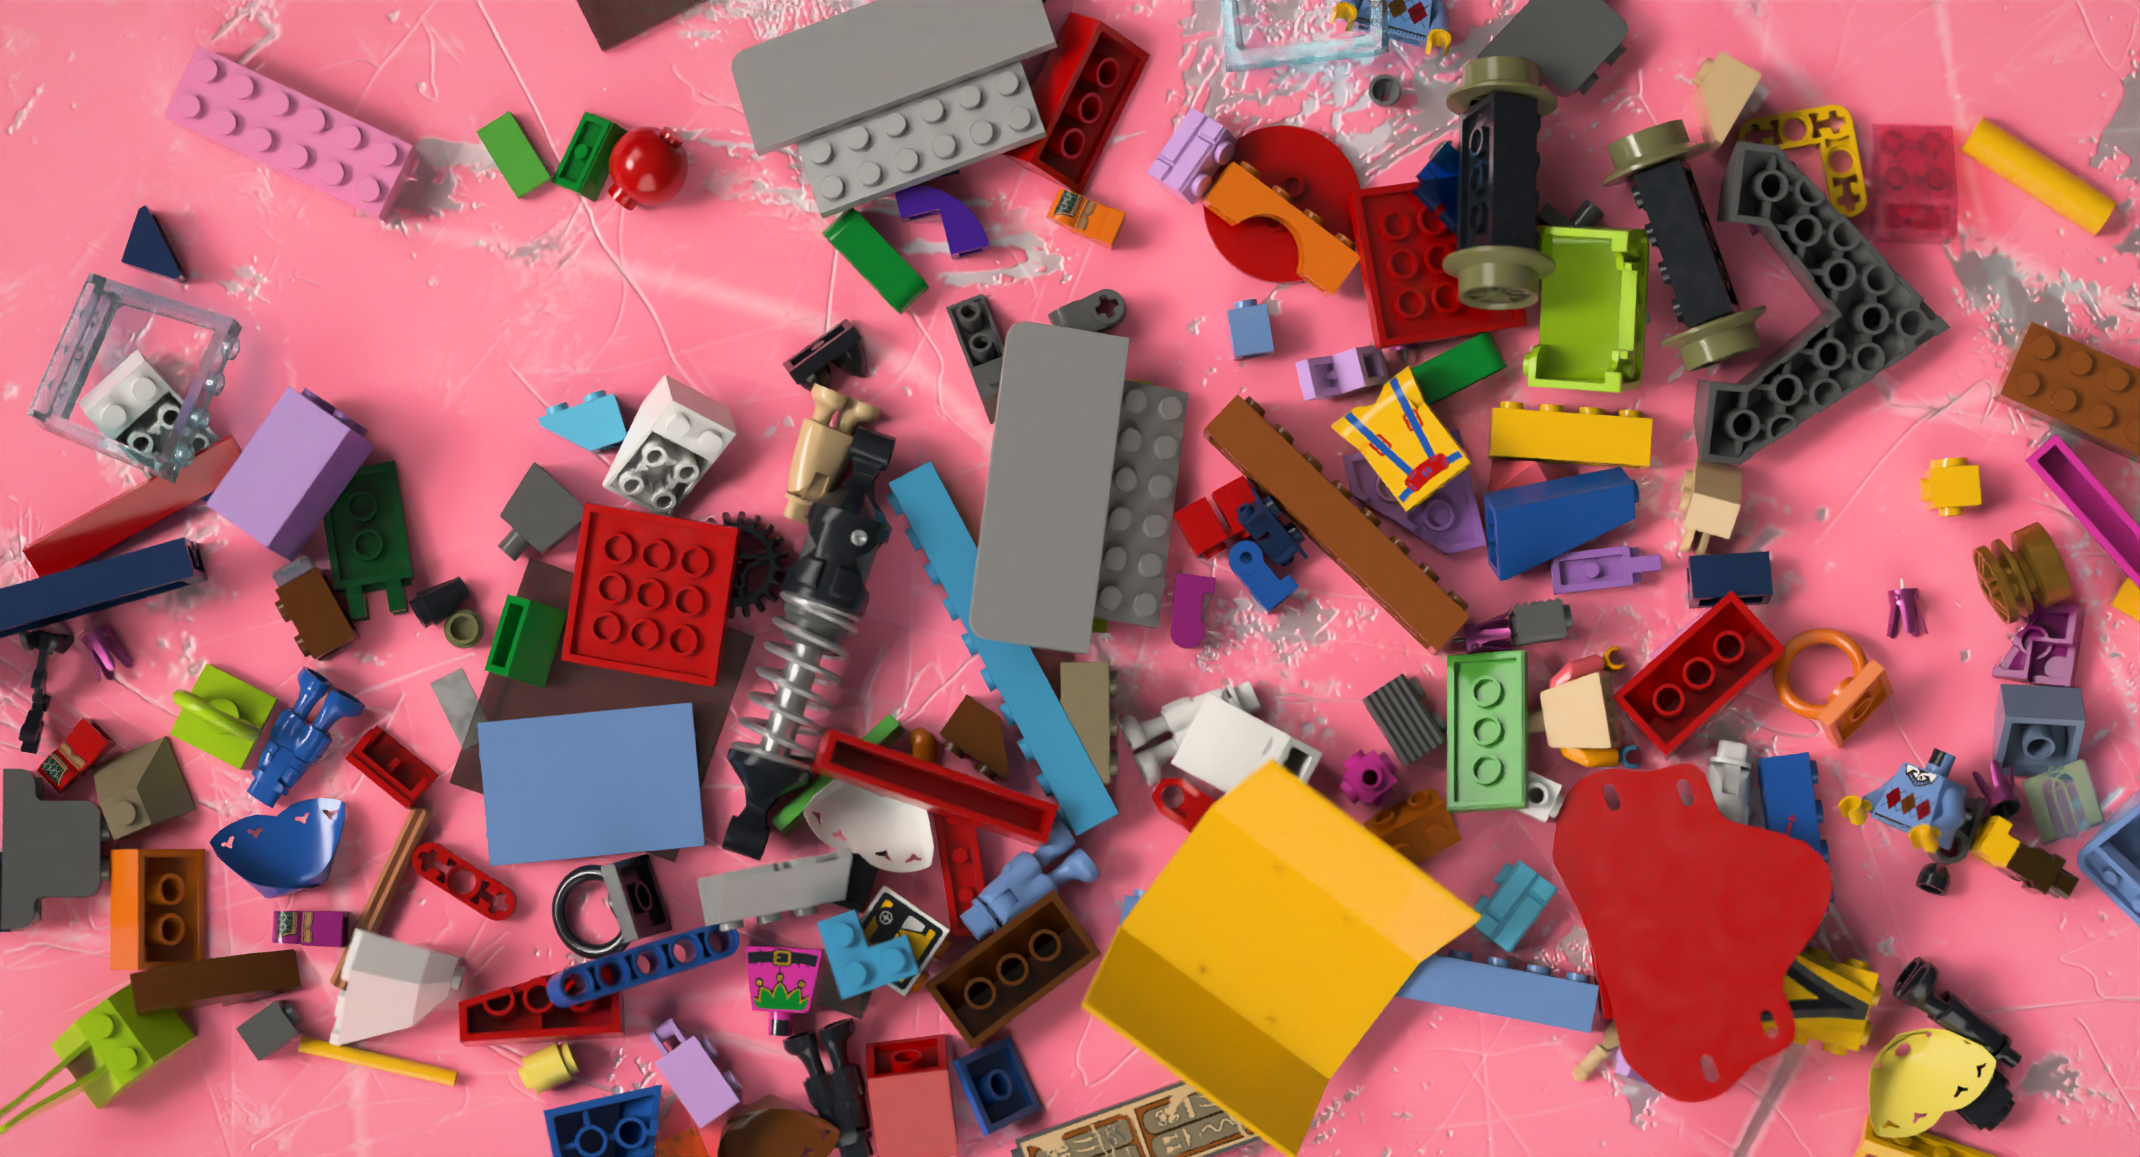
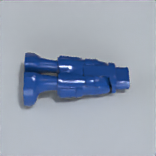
(295, 741)

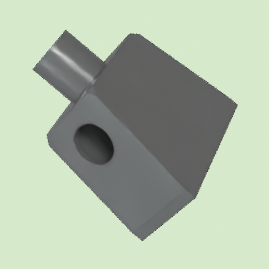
(539, 514)

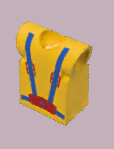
(1405, 441)

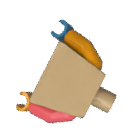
(1582, 713)

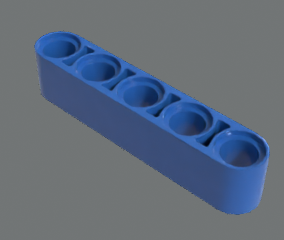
(626, 970)

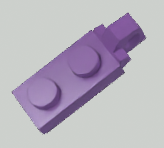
(1600, 569)

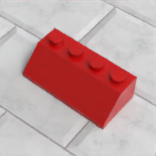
(1080, 100)
(1699, 675)

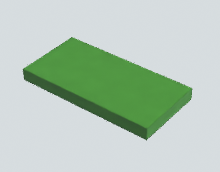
(1487, 731)

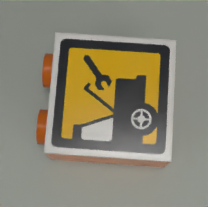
(894, 917)

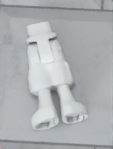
(1177, 719)
(1731, 781)

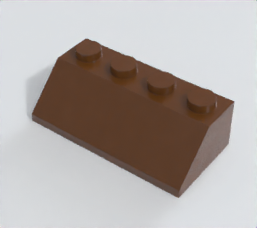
(1012, 969)

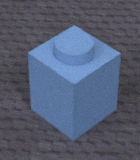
(1249, 330)

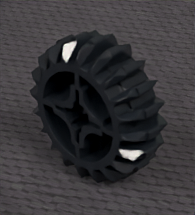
(770, 558)

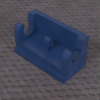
(1717, 574)

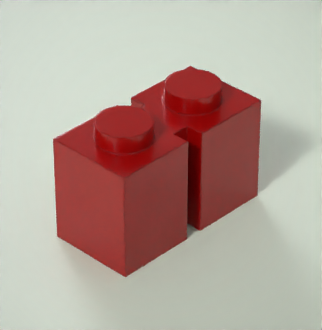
(1201, 525)

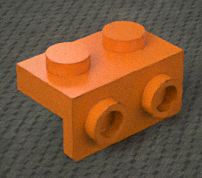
(1416, 826)

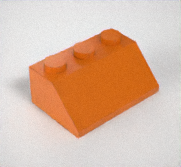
(156, 907)

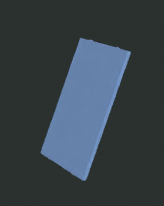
(591, 784)

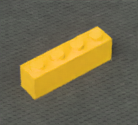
(1569, 437)

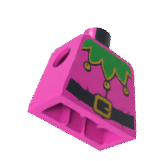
(782, 983)

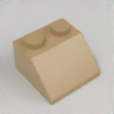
(1721, 95)

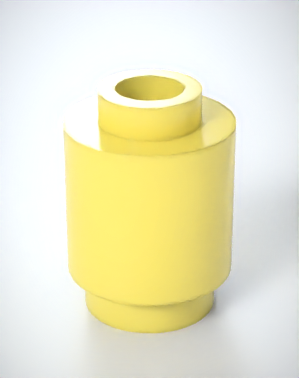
(548, 1067)

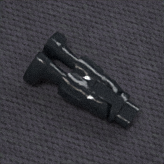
(1916, 989)
(837, 1093)

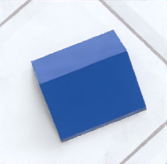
(996, 1085)

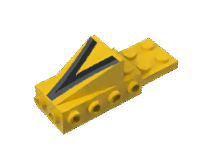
(1829, 1001)

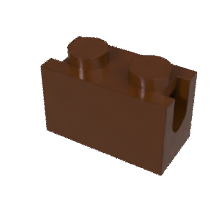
(317, 614)

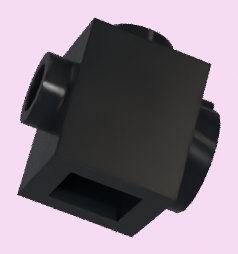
(1990, 1106)

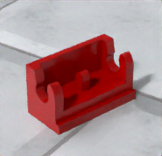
(392, 767)

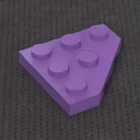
(1445, 520)

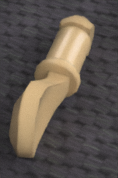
(1597, 1055)

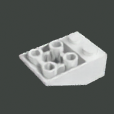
(139, 407)
(669, 446)
(1231, 744)

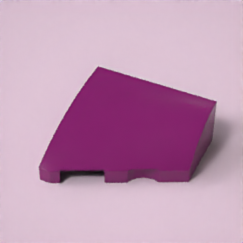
(2046, 648)

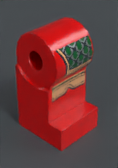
(76, 755)

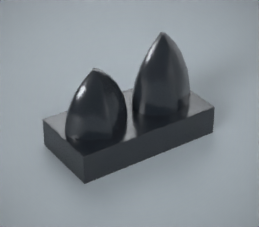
(837, 345)

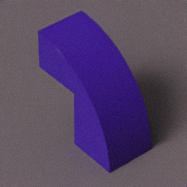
(961, 226)

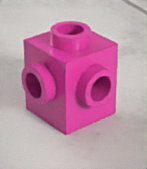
(1353, 783)

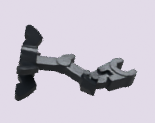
(46, 644)

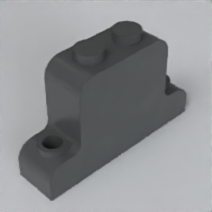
(1565, 39)
(47, 849)

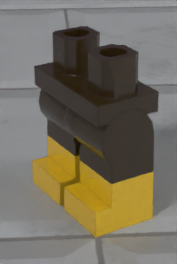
(2038, 869)

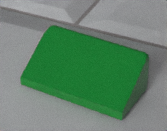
(587, 157)

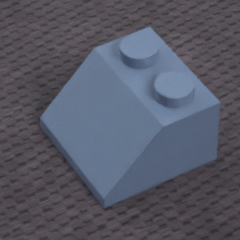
(2037, 727)

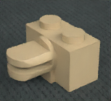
(1709, 502)

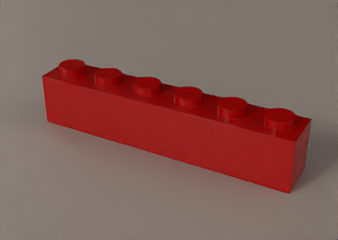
(934, 788)

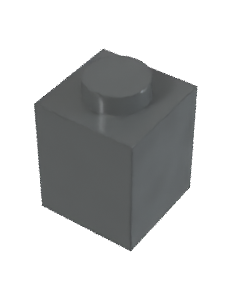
(271, 1029)

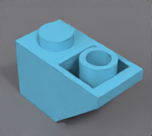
(590, 425)

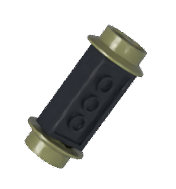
(1497, 183)
(1687, 244)

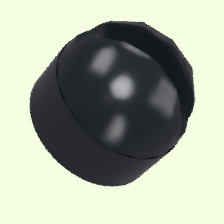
(1933, 881)

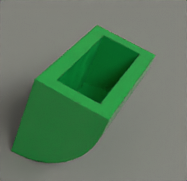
(525, 641)

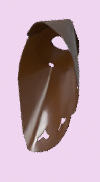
(776, 1130)

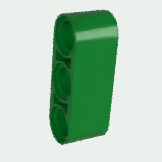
(875, 260)
(1459, 367)

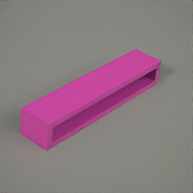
(2089, 504)

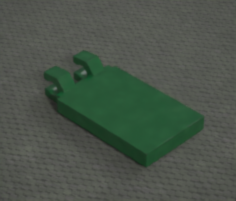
(370, 540)

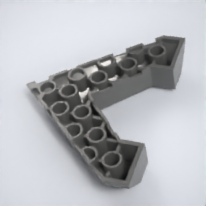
(1865, 306)

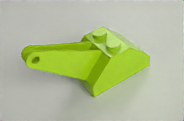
(107, 1054)

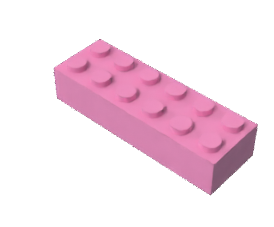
(291, 134)

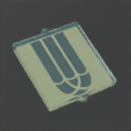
(2063, 801)

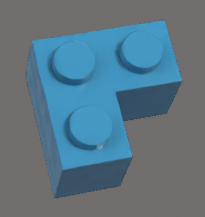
(858, 965)

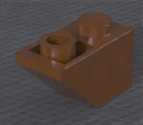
(980, 734)

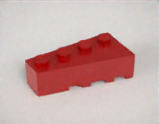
(528, 1016)

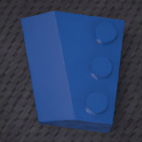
(606, 1125)

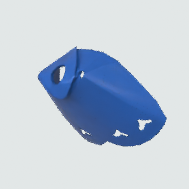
(287, 852)

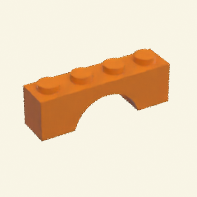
(1322, 257)

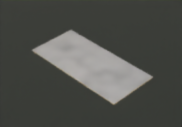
(456, 701)

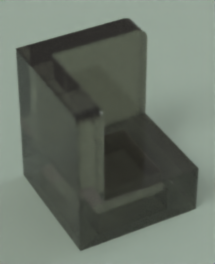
(831, 998)

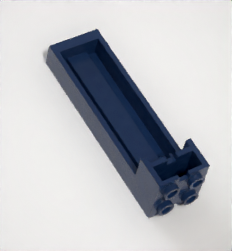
(100, 585)

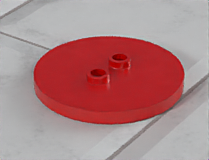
(1310, 172)

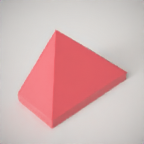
(1517, 473)

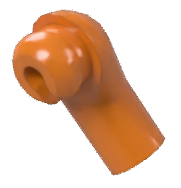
(923, 744)

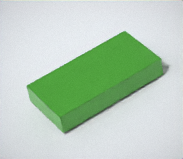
(514, 155)

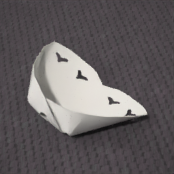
(871, 826)

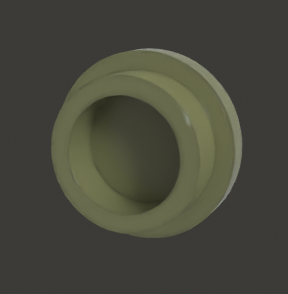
(464, 628)

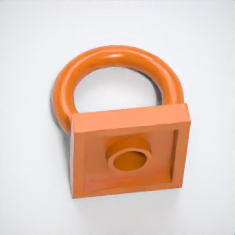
(1852, 699)

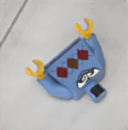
(1409, 21)
(1916, 803)

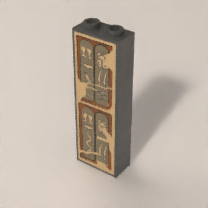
(1152, 1124)

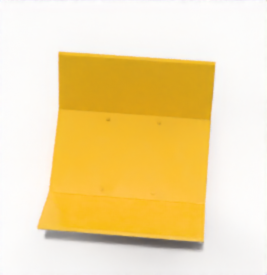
(1270, 951)

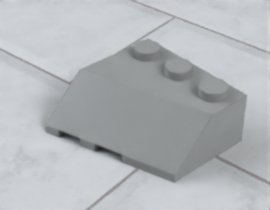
(774, 889)

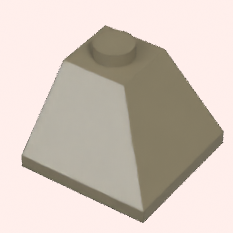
(142, 789)

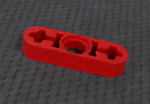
(444, 857)

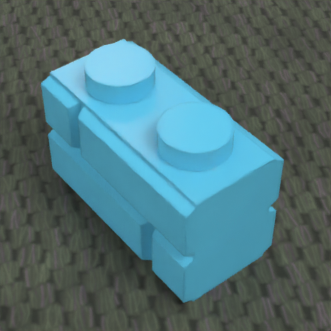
(1512, 905)

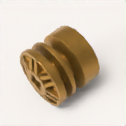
(2029, 570)

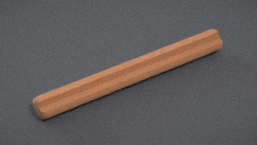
(388, 881)

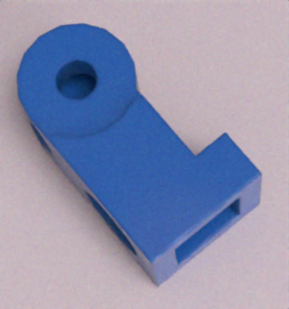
(1256, 576)

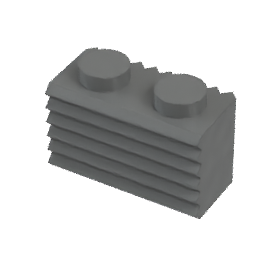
(1539, 622)
(1404, 719)

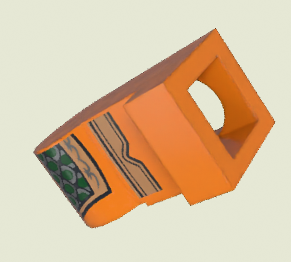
(1086, 218)

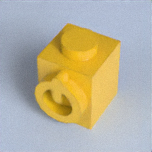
(1950, 486)

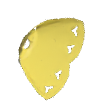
(1924, 1080)

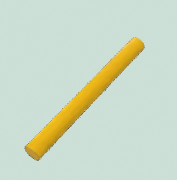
(378, 1061)

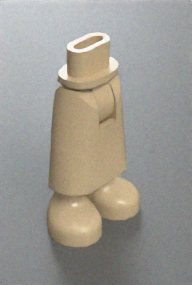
(822, 449)

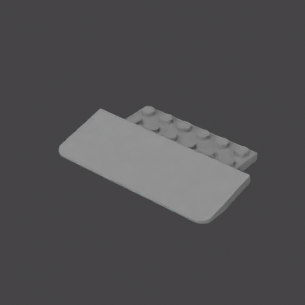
(895, 92)
(1074, 492)

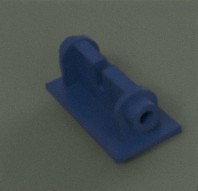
(1263, 517)

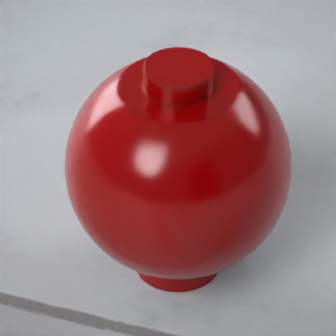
(647, 167)

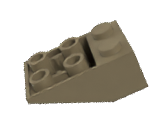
(1086, 704)

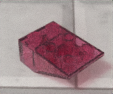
(1913, 184)

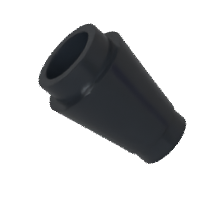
(439, 601)

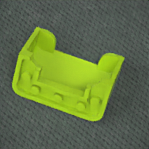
(1591, 310)

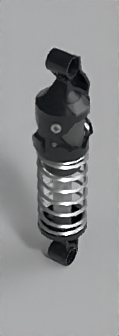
(822, 602)

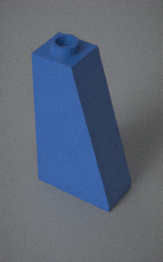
(1554, 516)

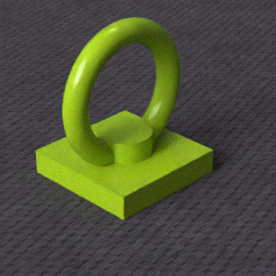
(222, 715)

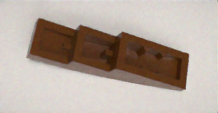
(215, 981)

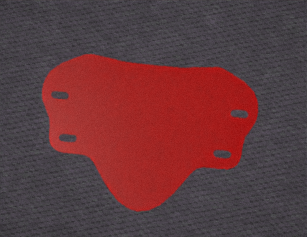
(1688, 923)

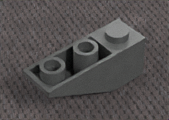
(980, 347)

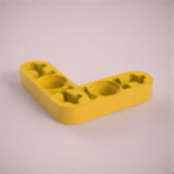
(1827, 144)

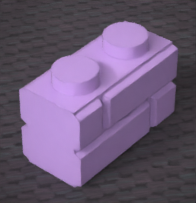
(1192, 157)

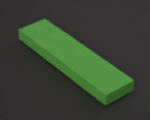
(793, 814)

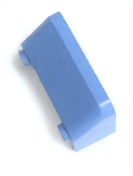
(2113, 857)

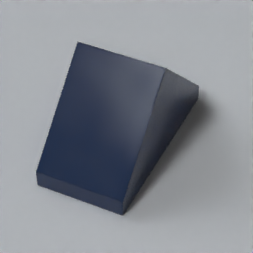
(150, 249)

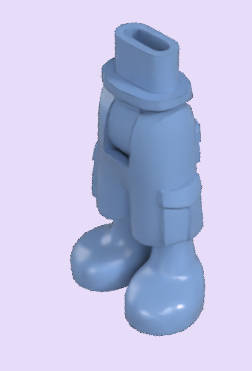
(1024, 883)

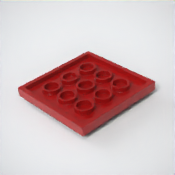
(1404, 274)
(651, 594)

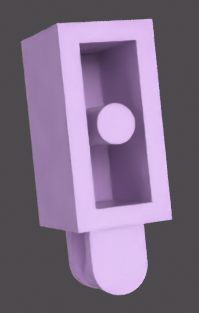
(695, 1074)

